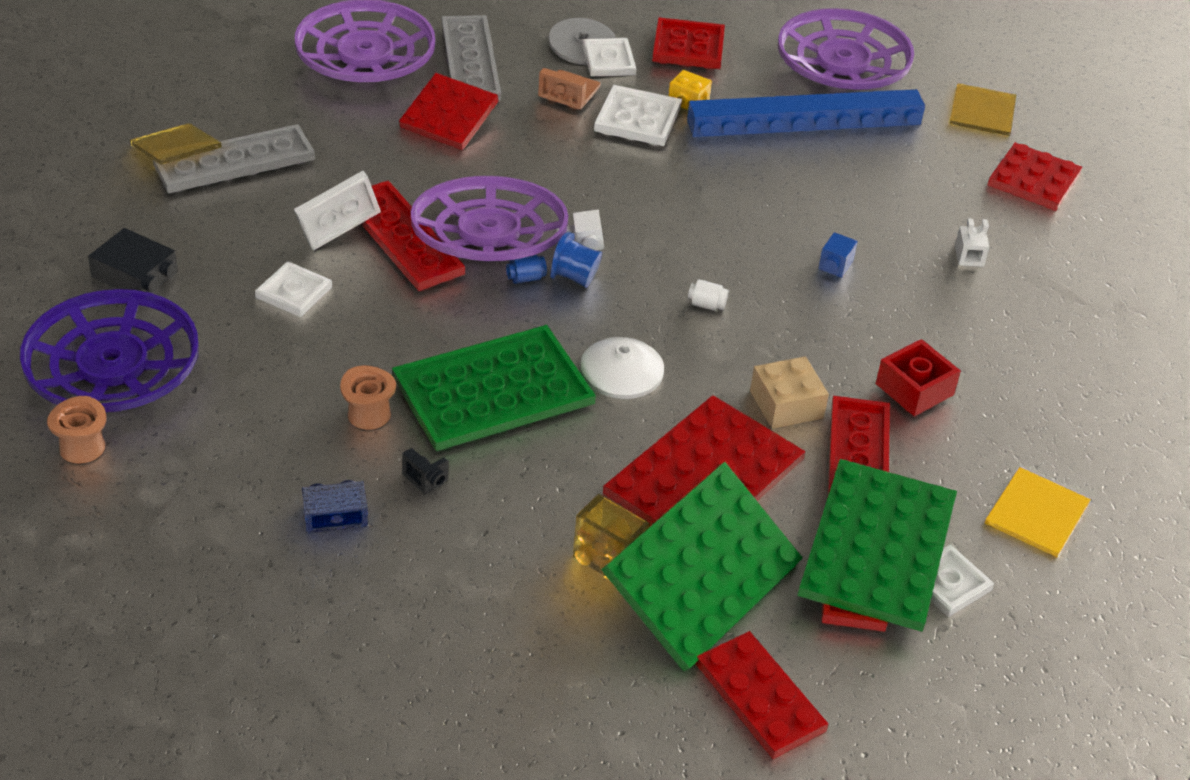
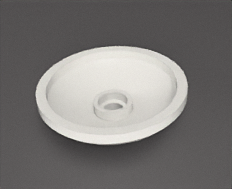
(622, 368)

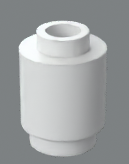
(708, 295)

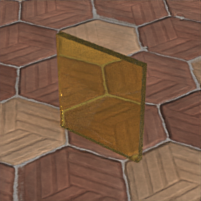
(983, 109)
(175, 143)

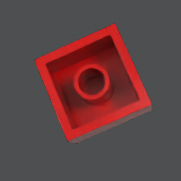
(917, 377)

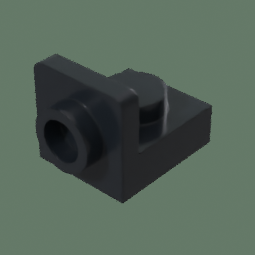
(422, 473)

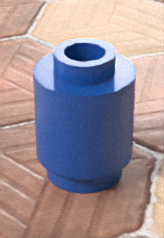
(526, 269)

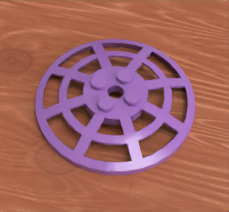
(365, 47)
(845, 55)
(489, 225)

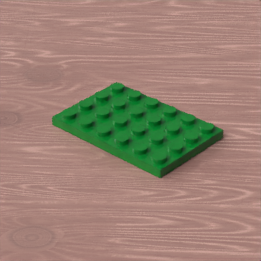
(492, 387)
(879, 545)
(702, 565)

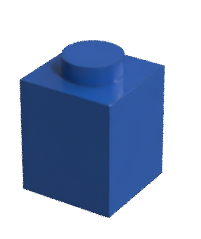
(837, 254)

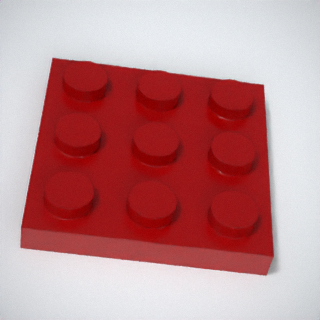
(688, 43)
(449, 111)
(1035, 176)

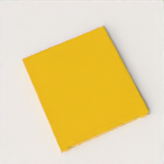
(1037, 511)

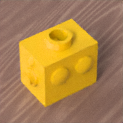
(689, 88)

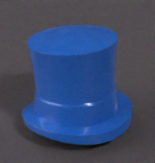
(575, 261)

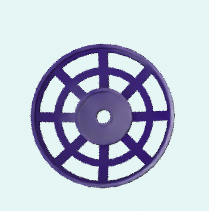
(126, 348)

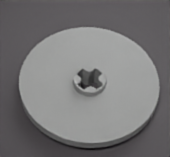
(568, 35)

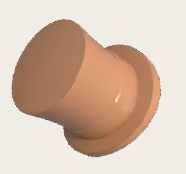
(368, 395)
(79, 428)

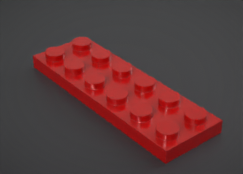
(396, 237)

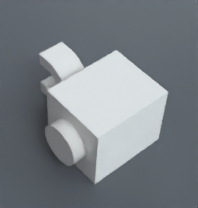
(587, 229)
(972, 244)

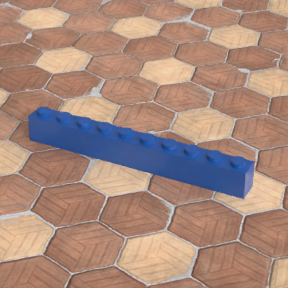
(805, 113)

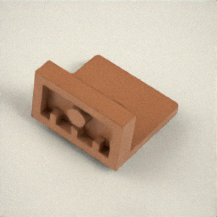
(566, 88)

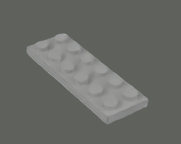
(470, 51)
(238, 158)

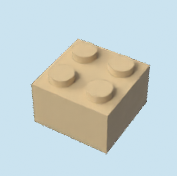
(789, 392)

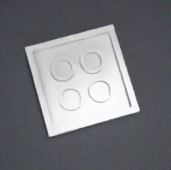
(638, 115)

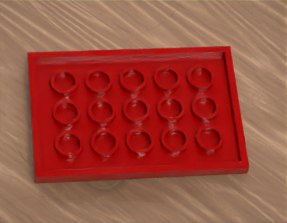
(696, 448)

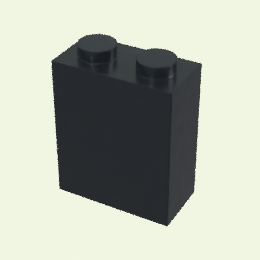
(133, 262)

